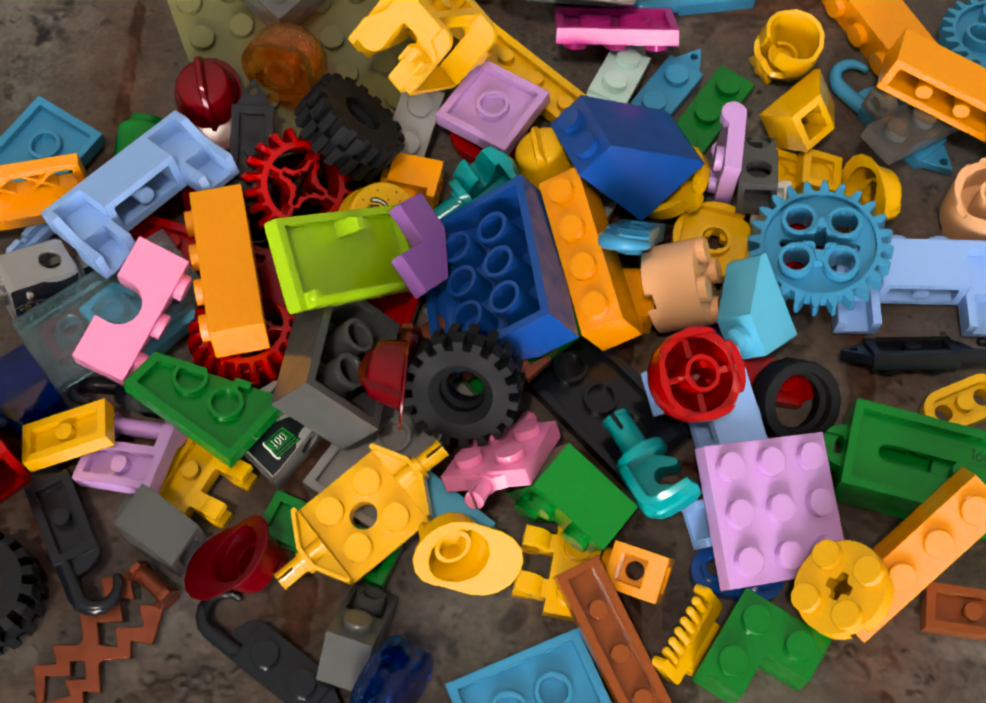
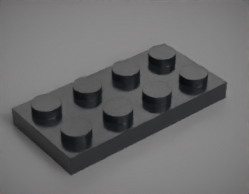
(591, 384)

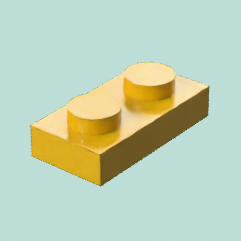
(68, 435)

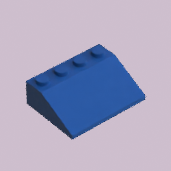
(505, 272)

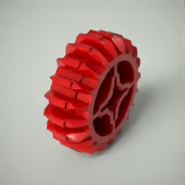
(280, 177)
(253, 366)

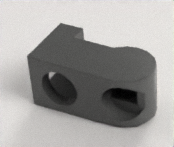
(758, 175)

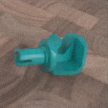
(472, 181)
(645, 465)

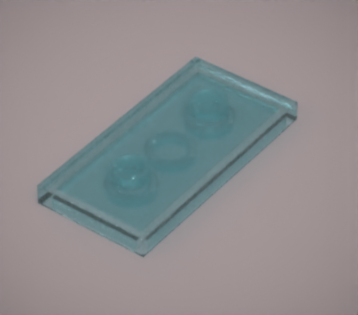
(60, 321)

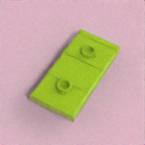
(336, 257)

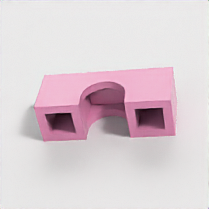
(120, 348)

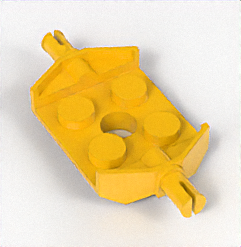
(326, 526)

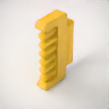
(694, 640)

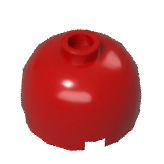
(696, 375)

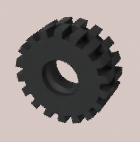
(349, 127)
(456, 413)

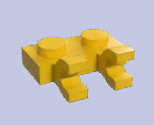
(193, 475)
(564, 556)

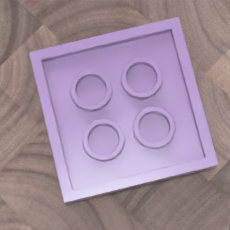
(767, 506)

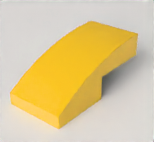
(811, 167)

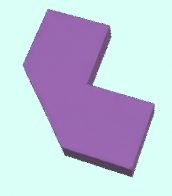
(426, 262)

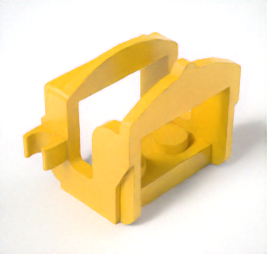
(428, 26)

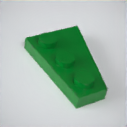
(209, 409)

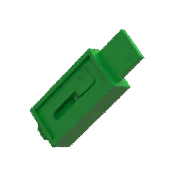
(898, 457)

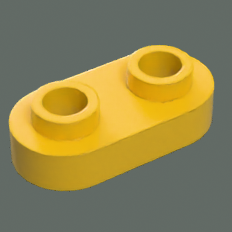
(958, 401)

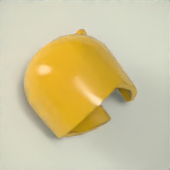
(787, 46)

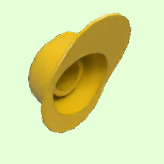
(541, 155)
(876, 184)
(466, 555)

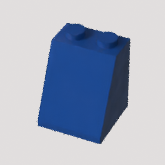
(627, 151)

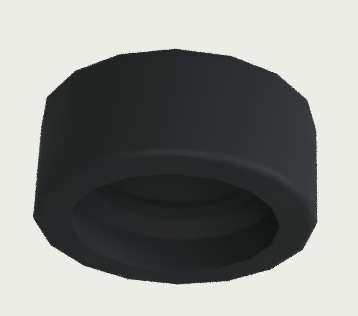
(825, 401)

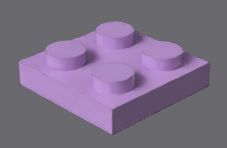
(492, 107)

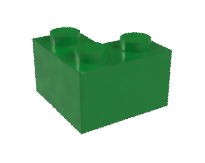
(574, 498)
(762, 638)

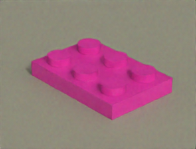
(615, 27)

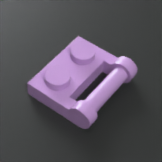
(727, 153)
(129, 464)

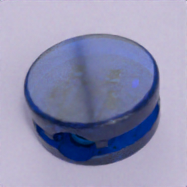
(394, 673)

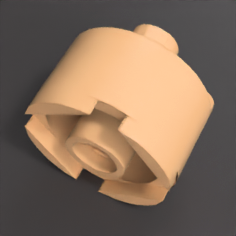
(964, 204)
(681, 284)

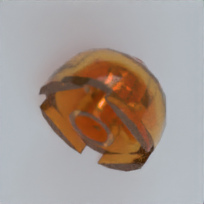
(285, 61)

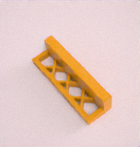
(25, 200)

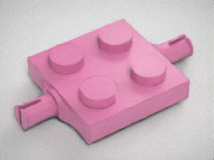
(503, 461)

